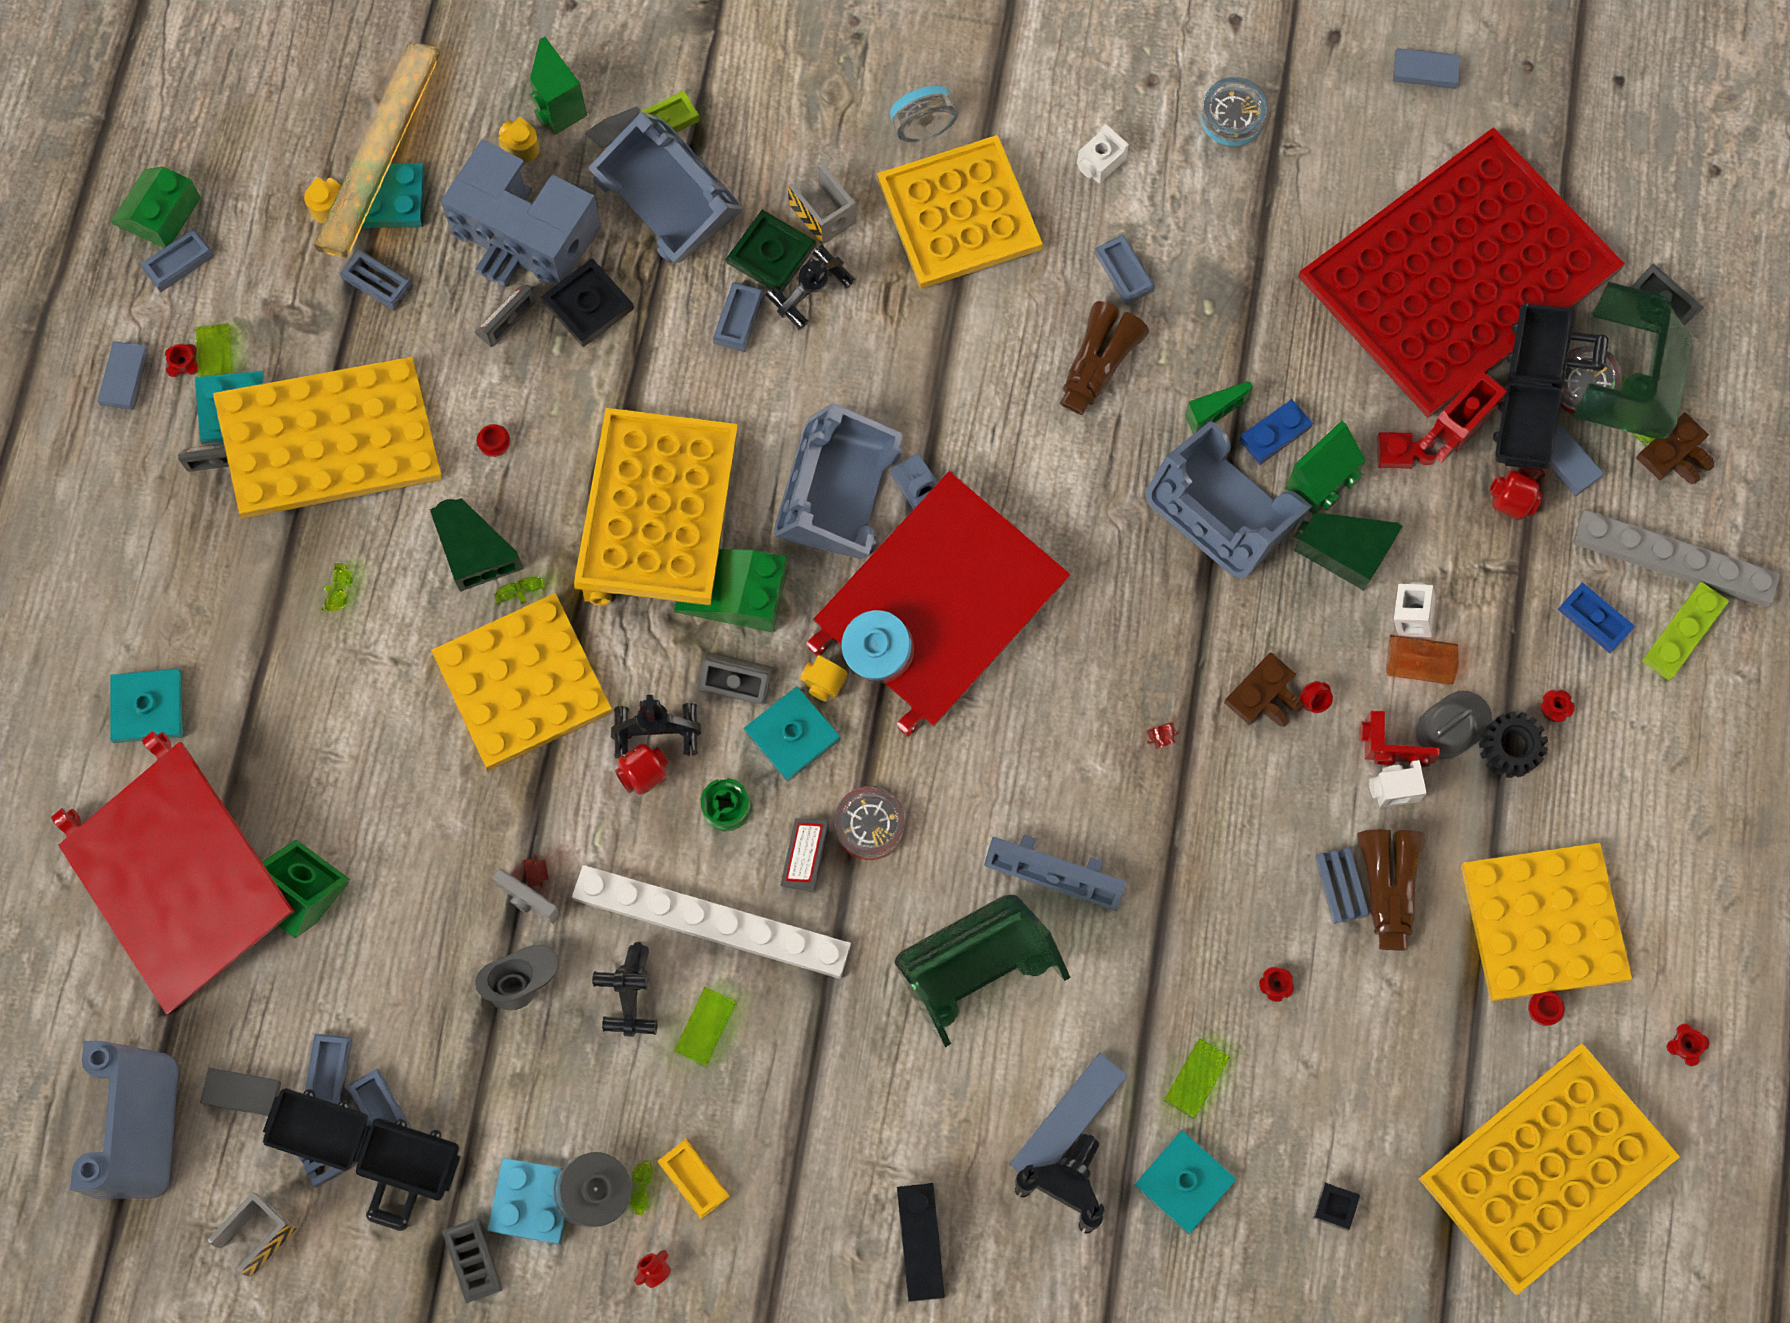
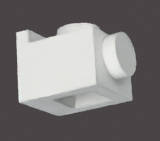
(1112, 150)
(1414, 610)
(1398, 785)

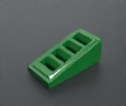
(1216, 405)

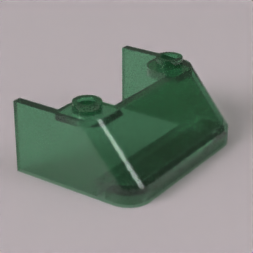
(1646, 402)
(974, 954)

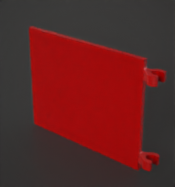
(958, 585)
(173, 875)

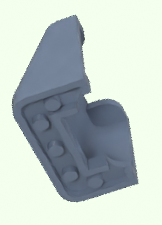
(665, 186)
(836, 482)
(1220, 505)
(137, 1126)

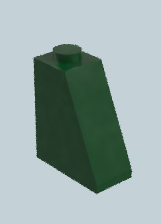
(1346, 545)
(472, 546)

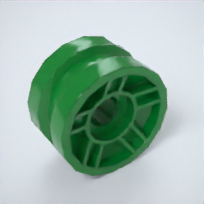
(729, 818)

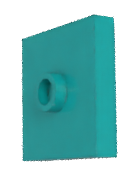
(145, 704)
(792, 733)
(1185, 1182)

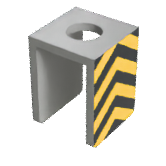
(823, 228)
(240, 1218)

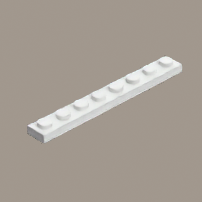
(711, 921)

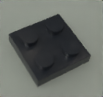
(587, 302)

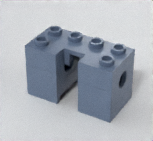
(491, 209)

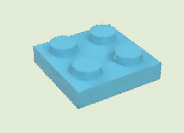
(526, 1202)

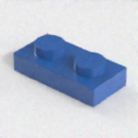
(1275, 431)
(1596, 617)

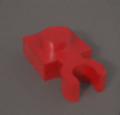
(1399, 451)

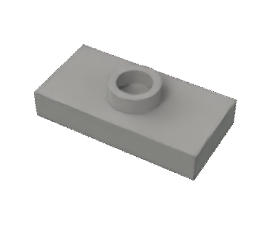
(525, 897)

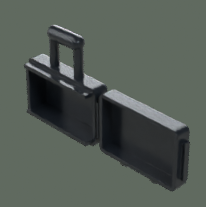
(1536, 383)
(384, 1153)

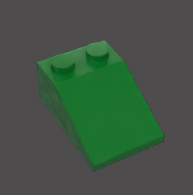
(744, 590)

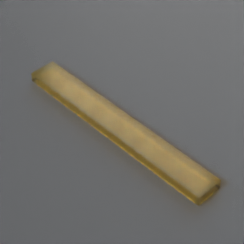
(377, 150)

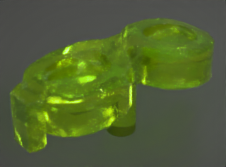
(518, 588)
(337, 597)
(642, 1176)

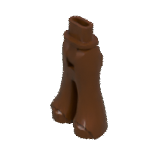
(1093, 372)
(1392, 905)

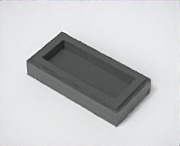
(239, 1091)

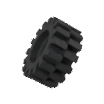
(1527, 731)

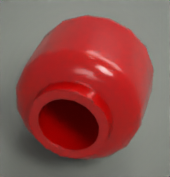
(1515, 495)
(641, 769)

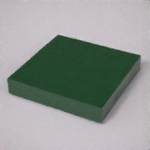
(771, 251)

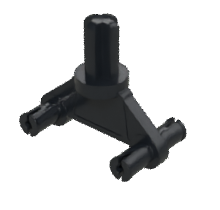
(811, 278)
(654, 720)
(627, 981)
(1067, 1182)

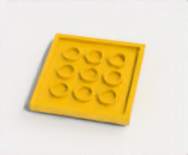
(959, 211)
(521, 681)
(1545, 922)

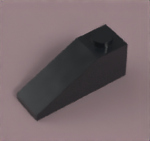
(920, 1242)

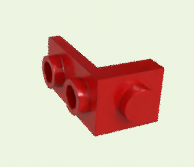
(1373, 734)

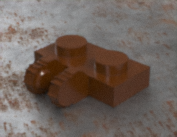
(1668, 453)
(1261, 688)

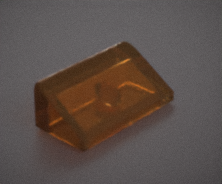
(1422, 659)

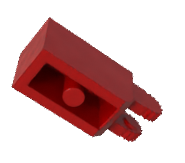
(1465, 415)

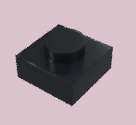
(1336, 1206)

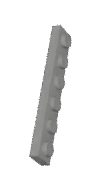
(1676, 558)

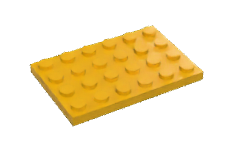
(326, 437)
(656, 506)
(1548, 1168)

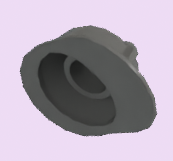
(1454, 723)
(515, 978)

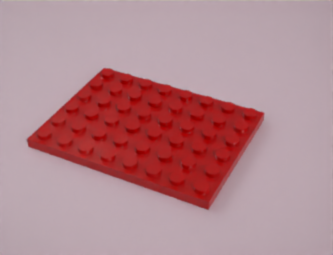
(1452, 263)

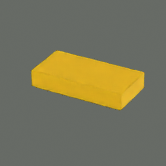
(693, 1179)

